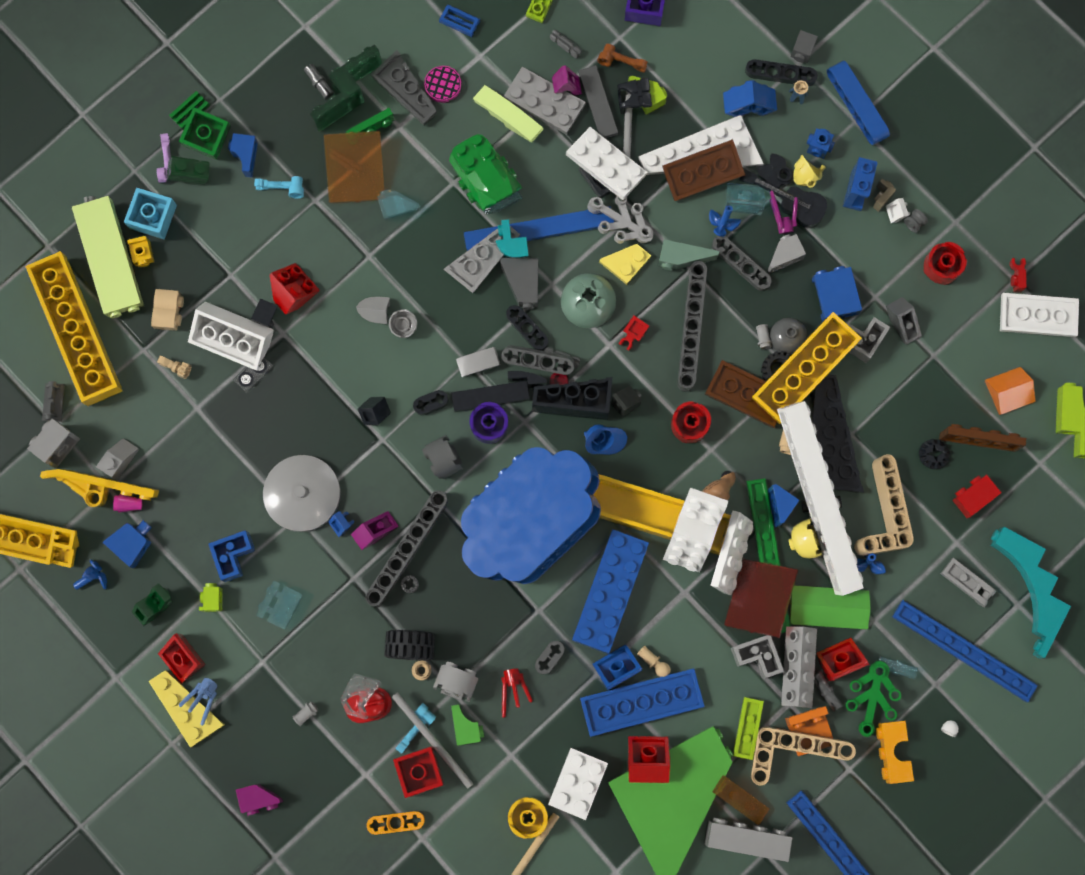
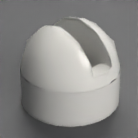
(950, 728)

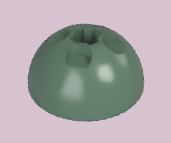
(590, 310)

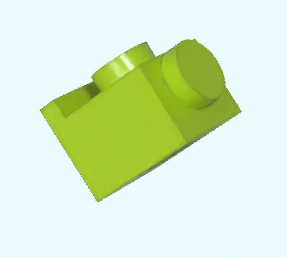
(211, 598)

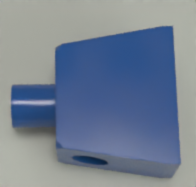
(129, 543)

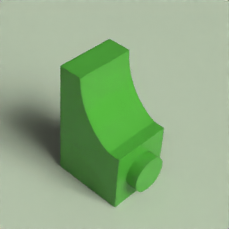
(465, 730)

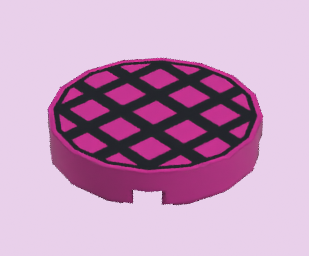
(442, 84)

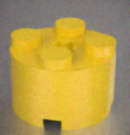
(516, 818)

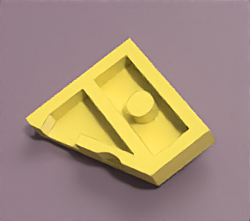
(626, 262)

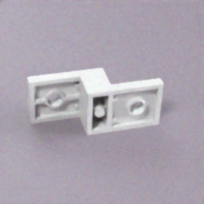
(695, 530)

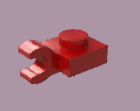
(1018, 279)

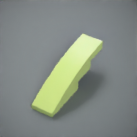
(508, 114)

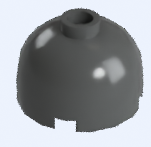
(787, 335)

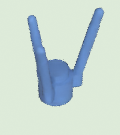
(204, 689)

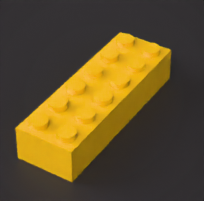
(807, 366)

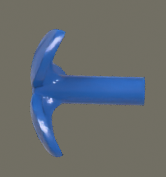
(723, 222)
(875, 566)
(90, 574)

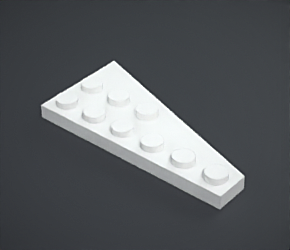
(722, 132)

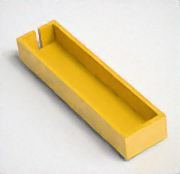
(646, 510)

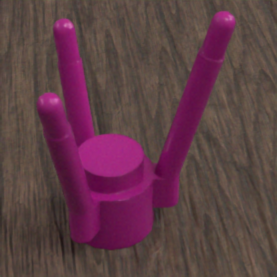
(784, 224)

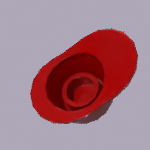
(376, 707)

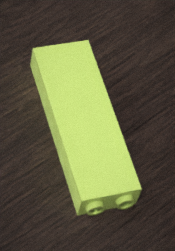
(108, 257)

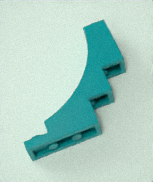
(1047, 610)

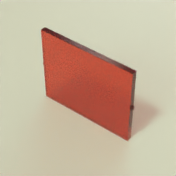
(761, 598)

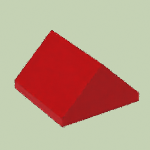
(181, 658)
(841, 659)

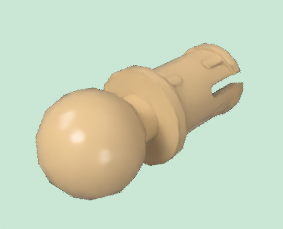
(661, 668)

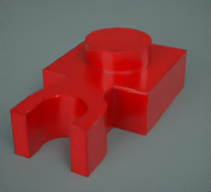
(635, 330)

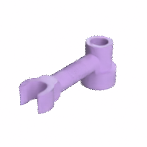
(162, 172)

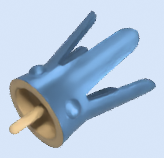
(799, 89)

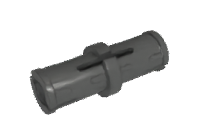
(319, 81)
(827, 691)

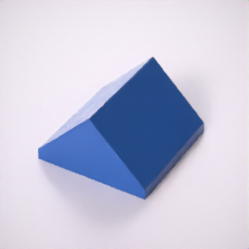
(781, 504)
(617, 667)

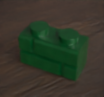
(188, 170)

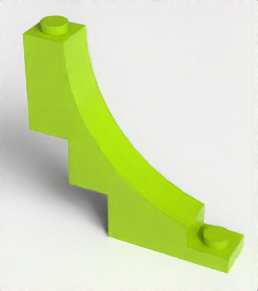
(1071, 415)

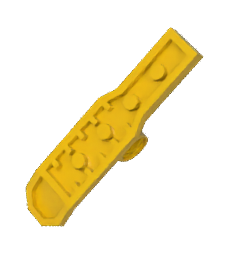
(88, 485)

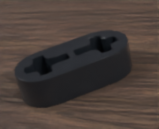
(432, 406)

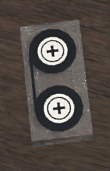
(249, 377)

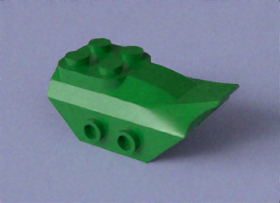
(483, 172)

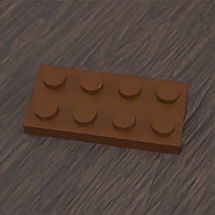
(703, 170)
(735, 389)
(977, 437)

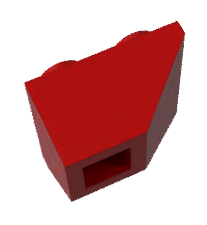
(291, 288)

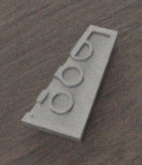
(477, 262)

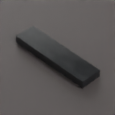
(497, 394)

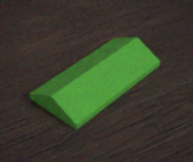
(823, 608)

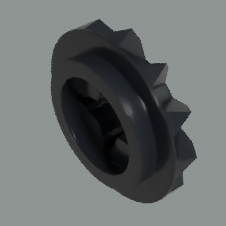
(928, 460)

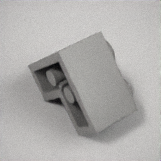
(870, 339)
(763, 652)

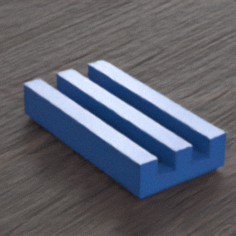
(476, 21)

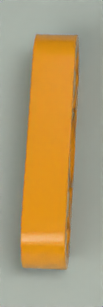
(381, 830)

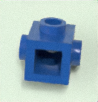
(820, 143)

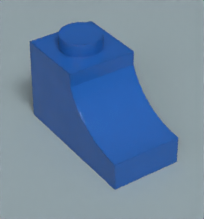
(245, 149)

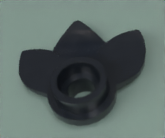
(772, 172)

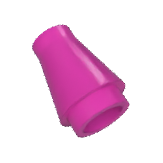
(126, 503)

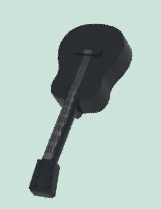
(810, 204)

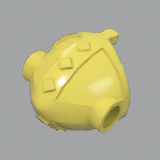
(807, 174)

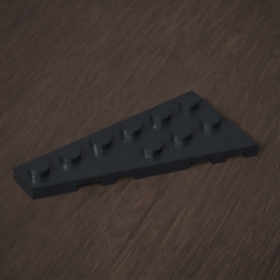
(835, 436)

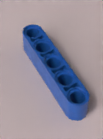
(858, 102)

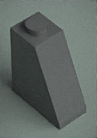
(522, 279)

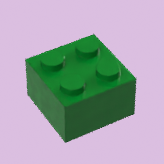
(205, 133)

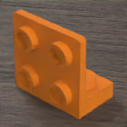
(813, 723)

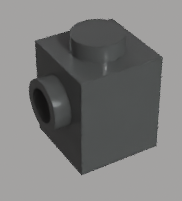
(803, 46)

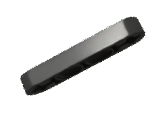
(744, 260)
(538, 359)

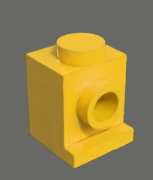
(146, 256)

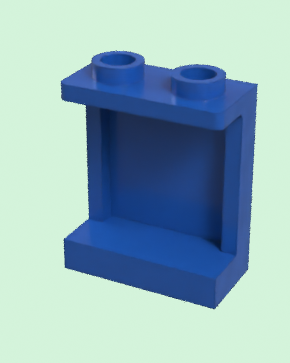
(860, 183)
(837, 292)

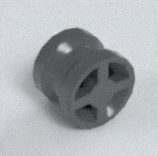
(915, 221)

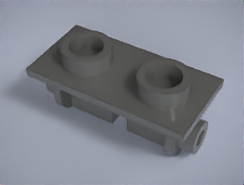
(53, 401)

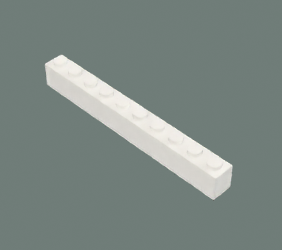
(820, 498)

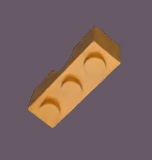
(894, 769)

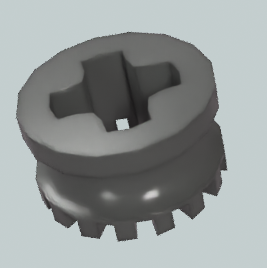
(404, 586)

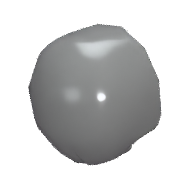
(403, 323)

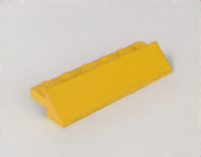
(37, 541)

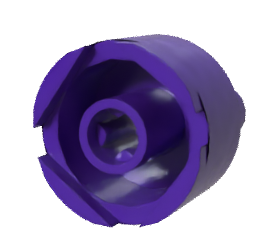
(481, 415)

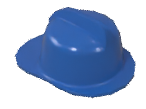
(604, 440)

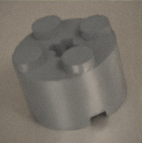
(443, 457)

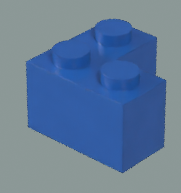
(750, 98)
(226, 554)

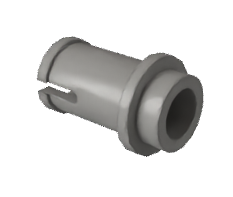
(763, 337)
(304, 714)

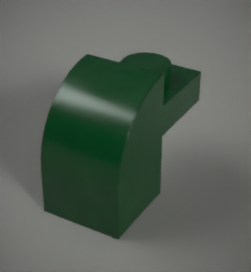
(152, 605)

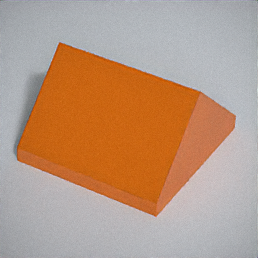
(1011, 390)

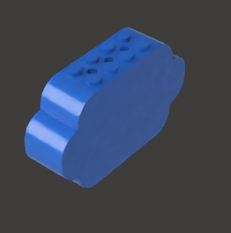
(530, 515)

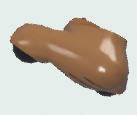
(721, 487)

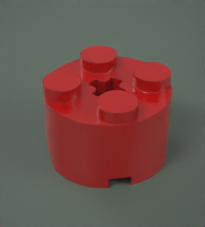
(955, 263)
(694, 412)

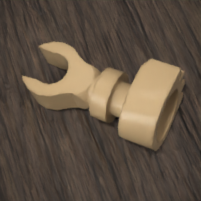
(182, 370)

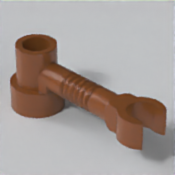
(608, 55)

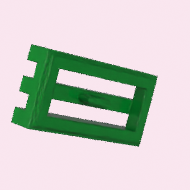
(187, 104)

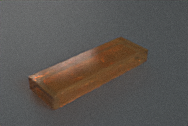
(740, 800)

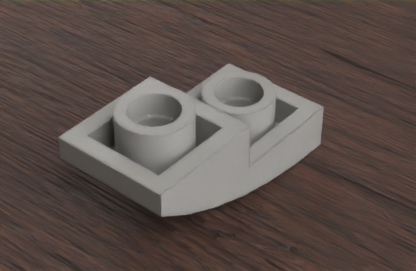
(478, 361)

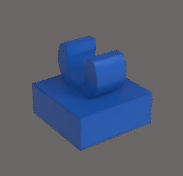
(339, 523)

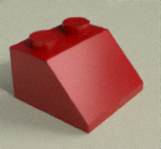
(648, 759)

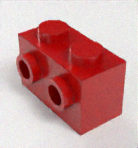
(976, 496)

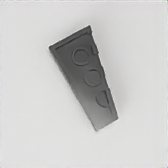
(403, 86)

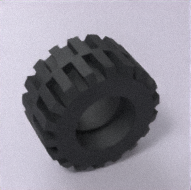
(409, 645)

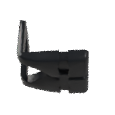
(639, 93)

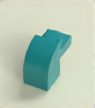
(510, 246)

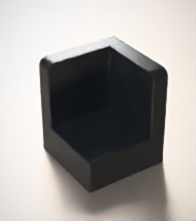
(264, 313)
(374, 411)

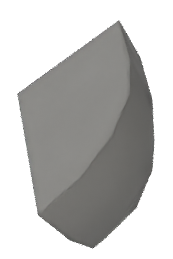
(374, 309)

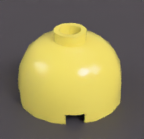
(805, 540)

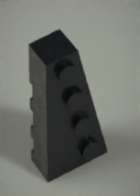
(574, 399)

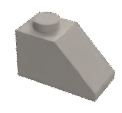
(787, 252)
(117, 458)

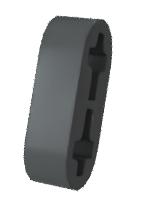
(553, 660)

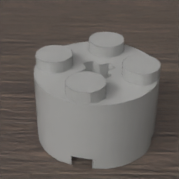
(456, 682)

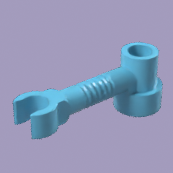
(295, 186)
(426, 717)

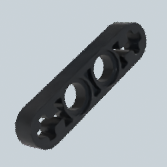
(781, 69)

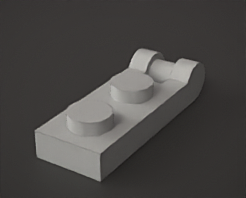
(968, 582)

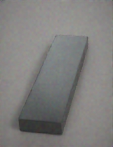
(598, 102)

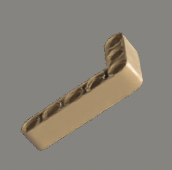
(890, 512)
(795, 745)

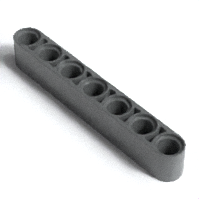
(692, 317)
(408, 538)

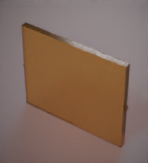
(354, 166)

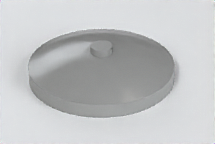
(301, 493)

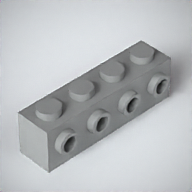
(799, 667)

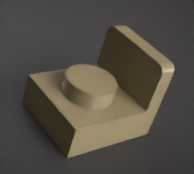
(886, 192)

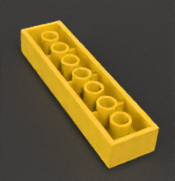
(74, 328)

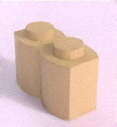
(166, 309)

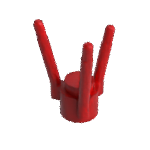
(513, 677)

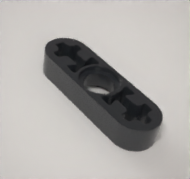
(514, 321)

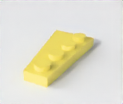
(171, 693)

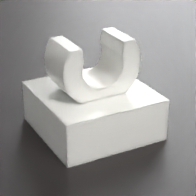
(897, 210)

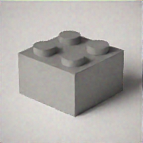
(53, 443)

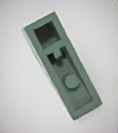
(681, 255)

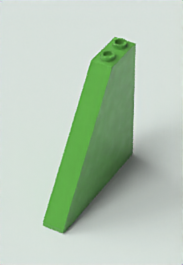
(670, 814)

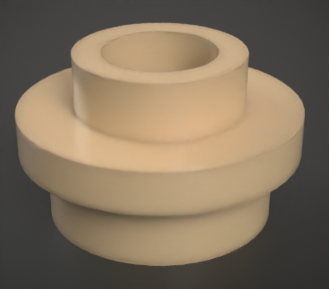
(417, 665)

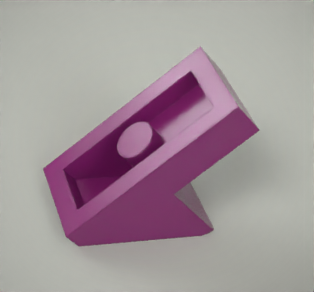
(566, 80)

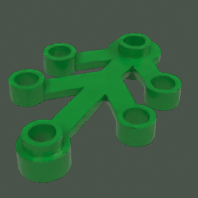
(874, 695)

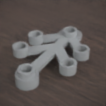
(622, 221)

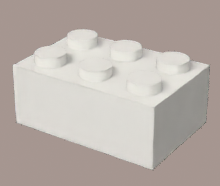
(577, 783)

